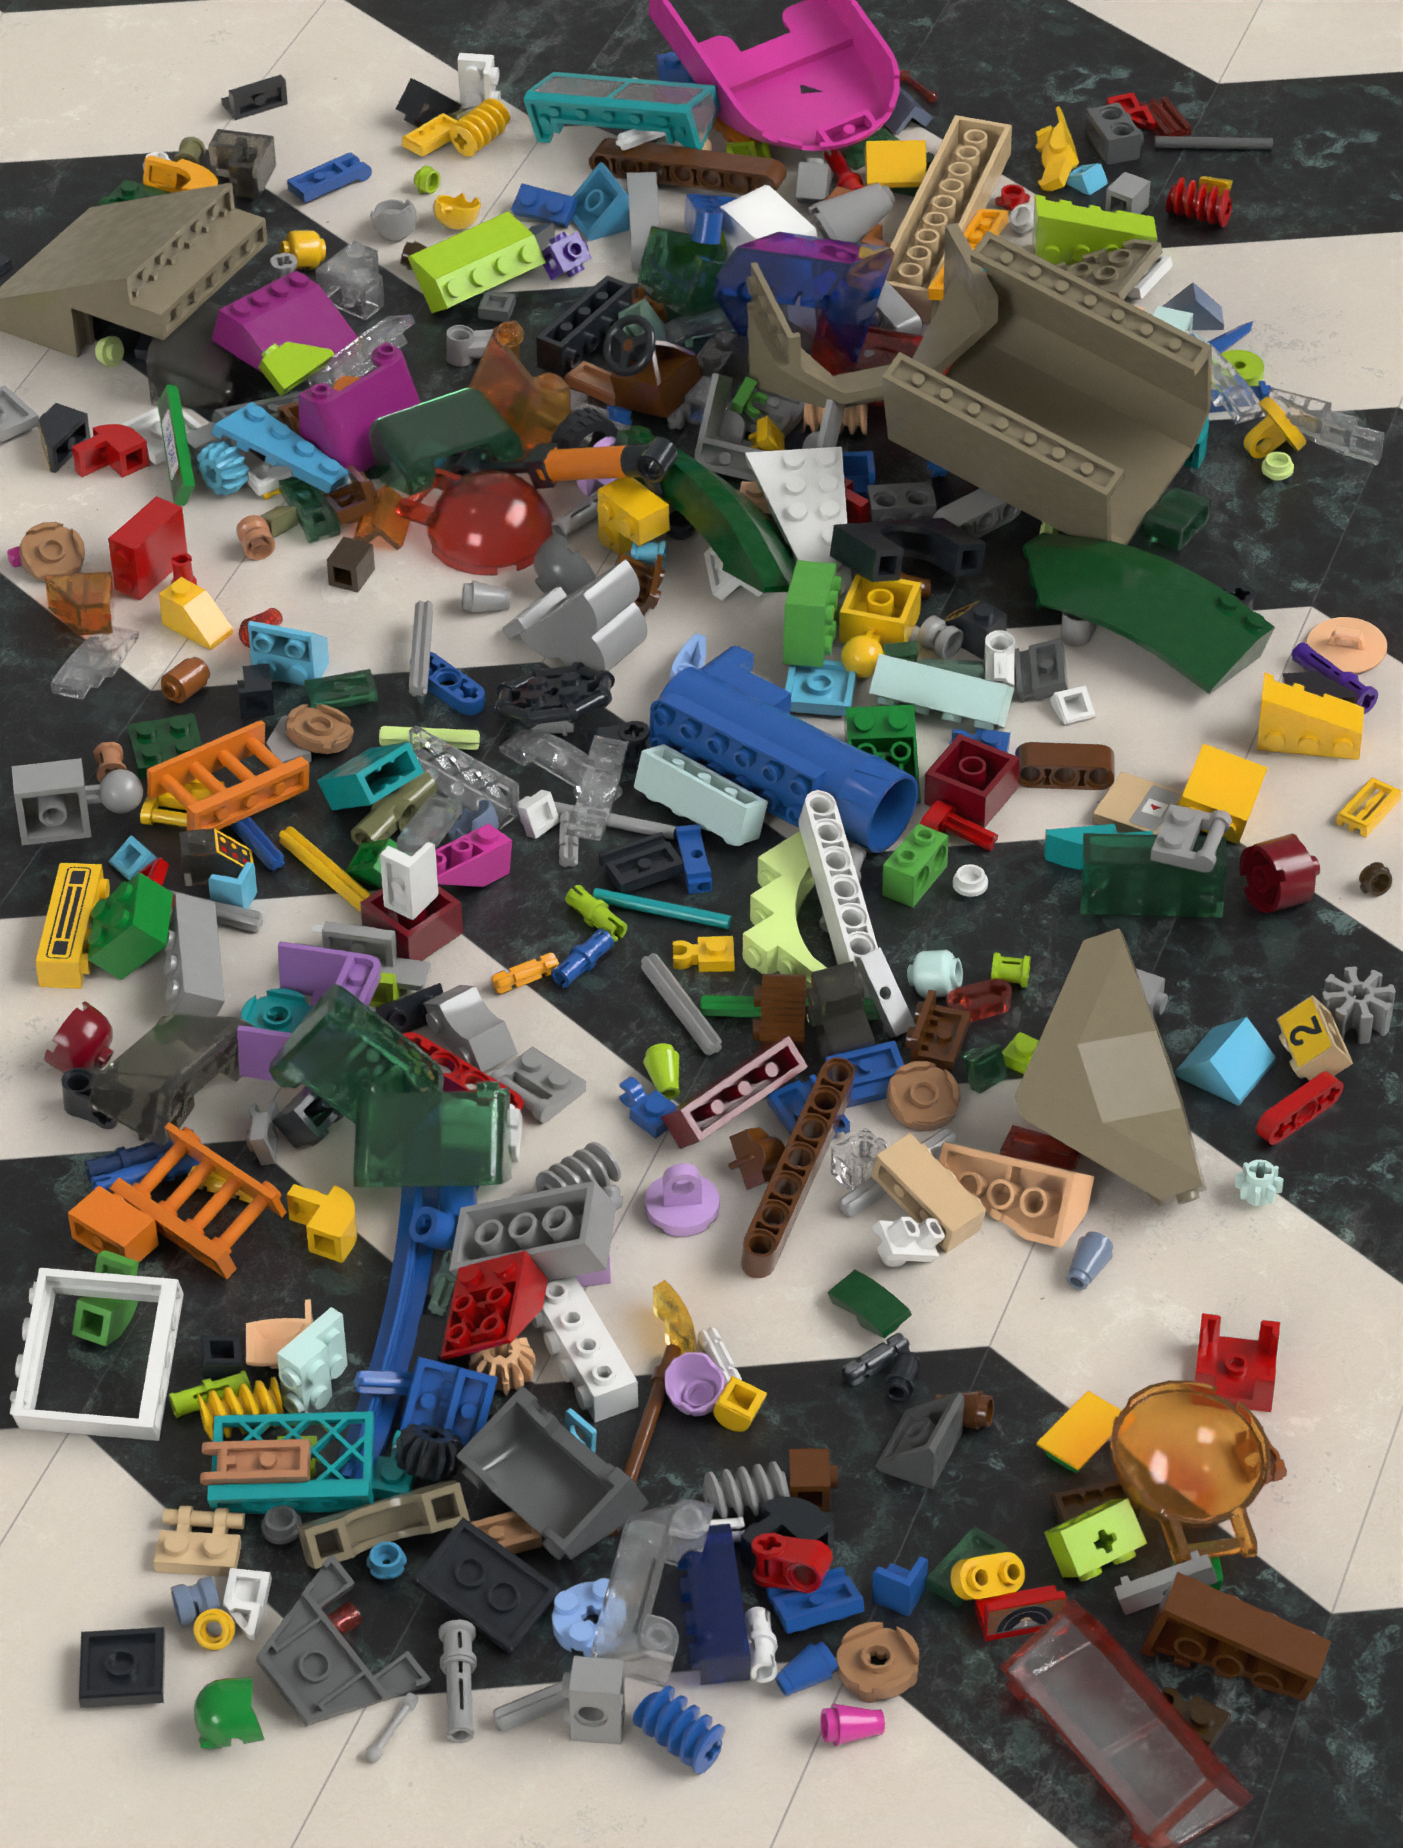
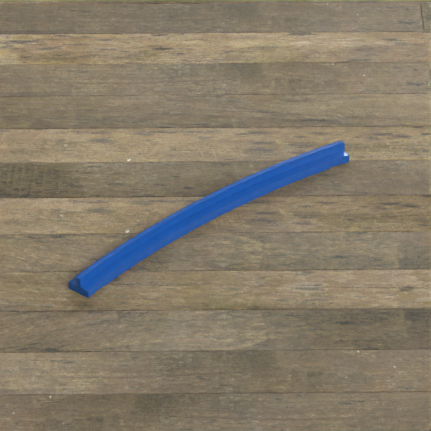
(399, 1325)

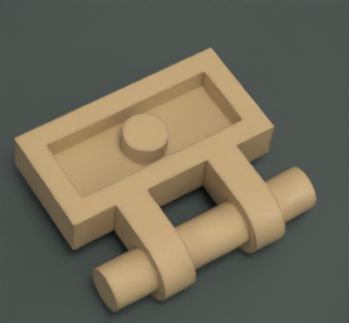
(196, 1551)

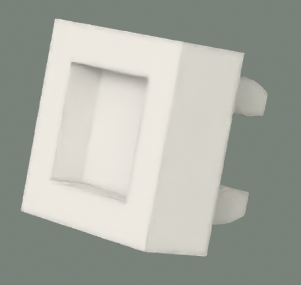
(537, 813)

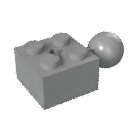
(55, 801)

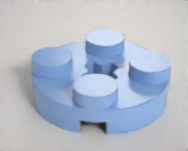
(571, 1609)

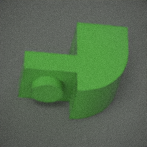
(105, 1318)

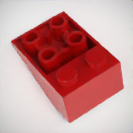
(493, 1303)

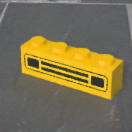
(69, 920)

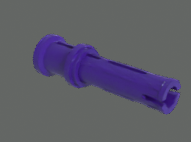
(1314, 662)

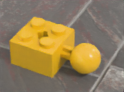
(874, 617)

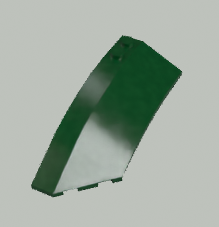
(725, 518)
(1149, 602)

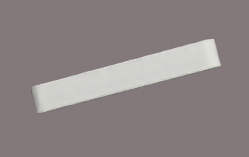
(836, 880)

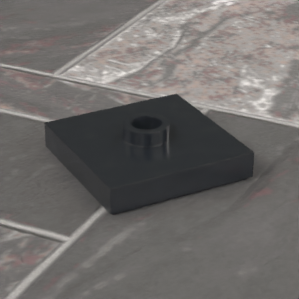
(122, 1667)

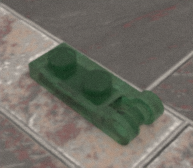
(310, 509)

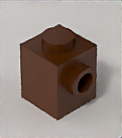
(812, 1476)

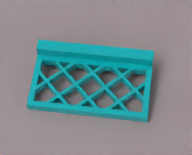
(303, 1497)

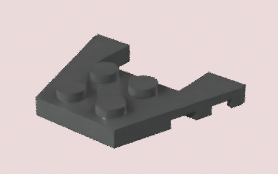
(316, 1664)

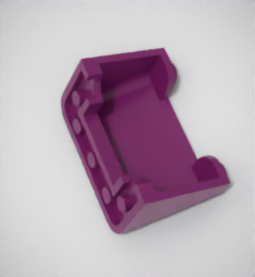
(342, 419)

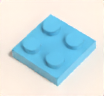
(821, 689)

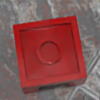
(1237, 1365)

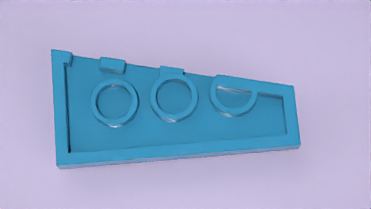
(282, 447)

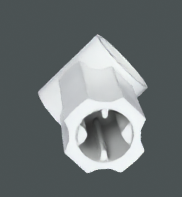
(999, 657)

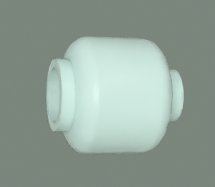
(935, 971)

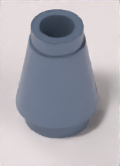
(1089, 1258)

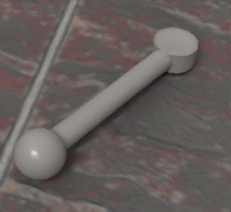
(374, 1752)

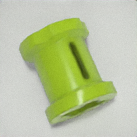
(1011, 969)

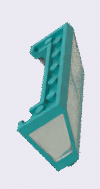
(675, 108)

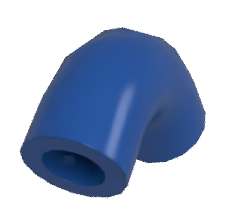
(438, 1228)

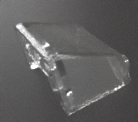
(625, 1620)

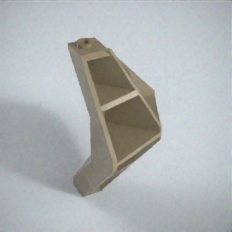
(1107, 1078)

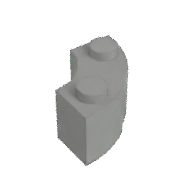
(470, 1027)

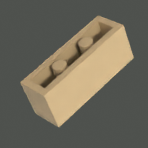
(928, 1190)

